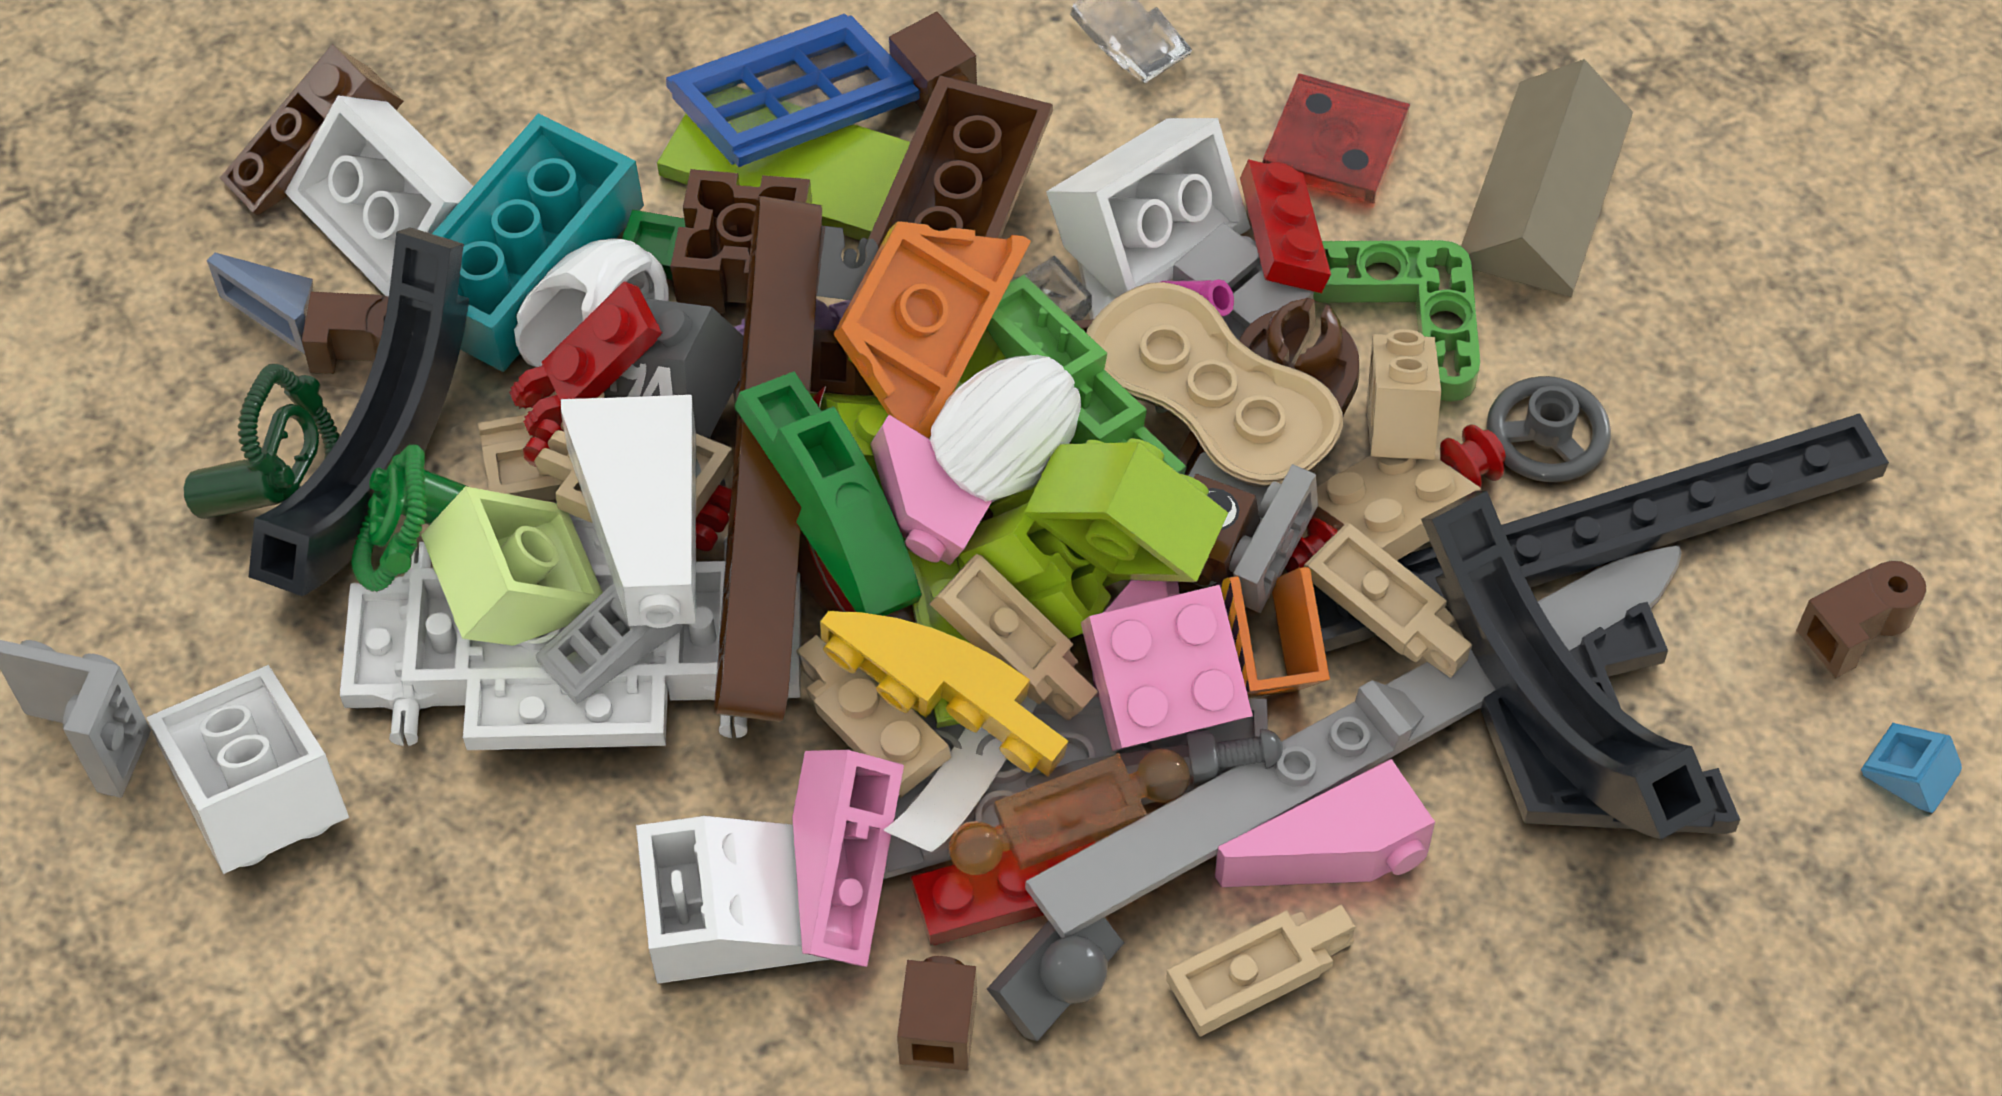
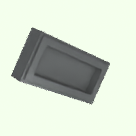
(1053, 975)

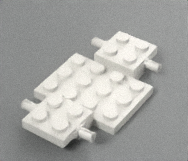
(411, 656)

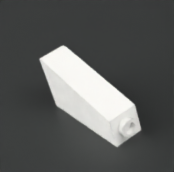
(641, 494)

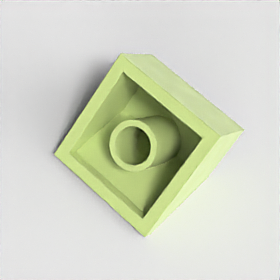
(509, 566)

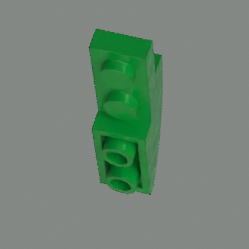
(838, 494)

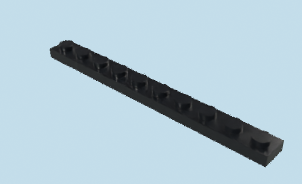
(1660, 510)

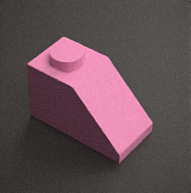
(924, 500)

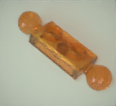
(1068, 811)

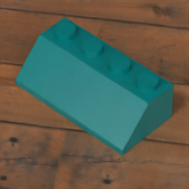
(525, 216)

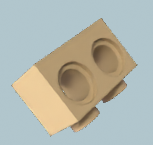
(1403, 395)

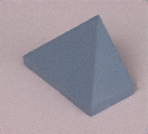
(264, 294)

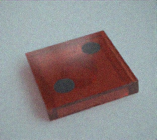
(1338, 136)

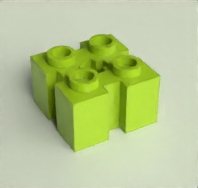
(1039, 565)

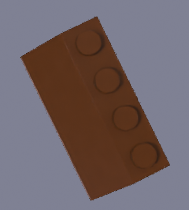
(965, 160)

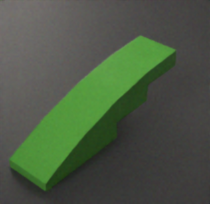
(1034, 325)

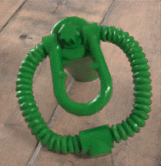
(399, 491)

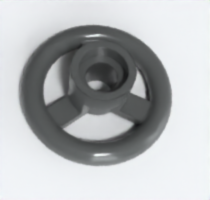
(1550, 423)

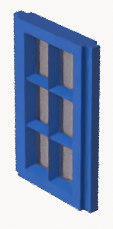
(792, 89)

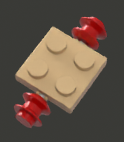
(1392, 494)

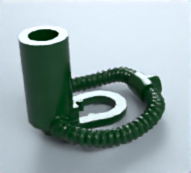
(263, 476)

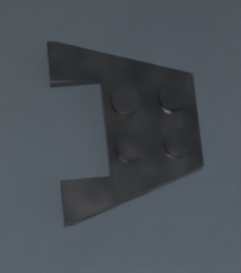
(1538, 785)

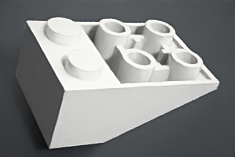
(719, 896)

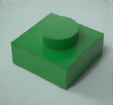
(655, 235)

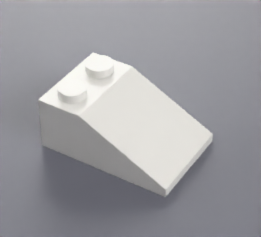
(248, 768)

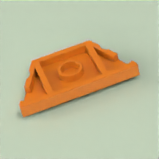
(925, 314)

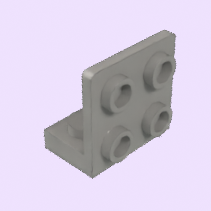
(1283, 519)
(90, 702)

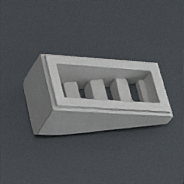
(622, 652)

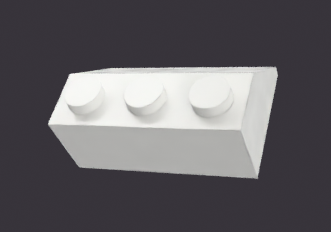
(373, 178)
(1149, 203)

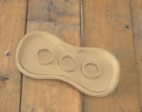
(1242, 408)

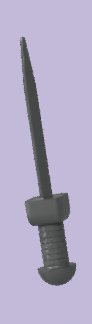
(1201, 755)

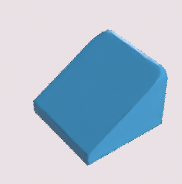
(1914, 765)

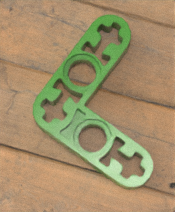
(1417, 283)

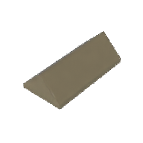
(1548, 179)

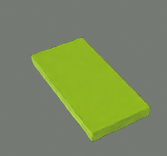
(846, 170)

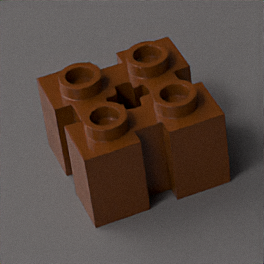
(715, 244)

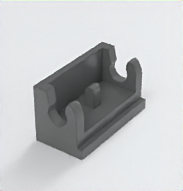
(837, 277)

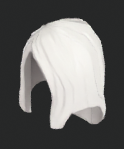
(578, 288)
(1006, 425)

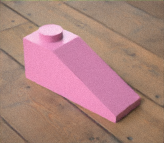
(1337, 837)
(842, 849)

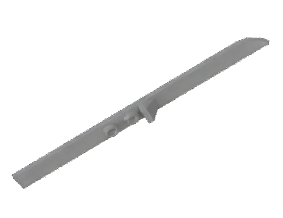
(1319, 758)

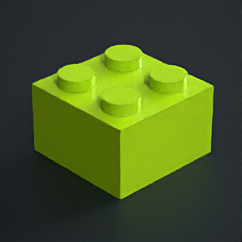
(1127, 511)

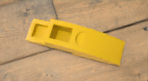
(924, 665)

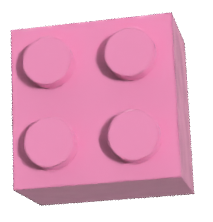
(1166, 667)

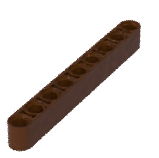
(763, 510)

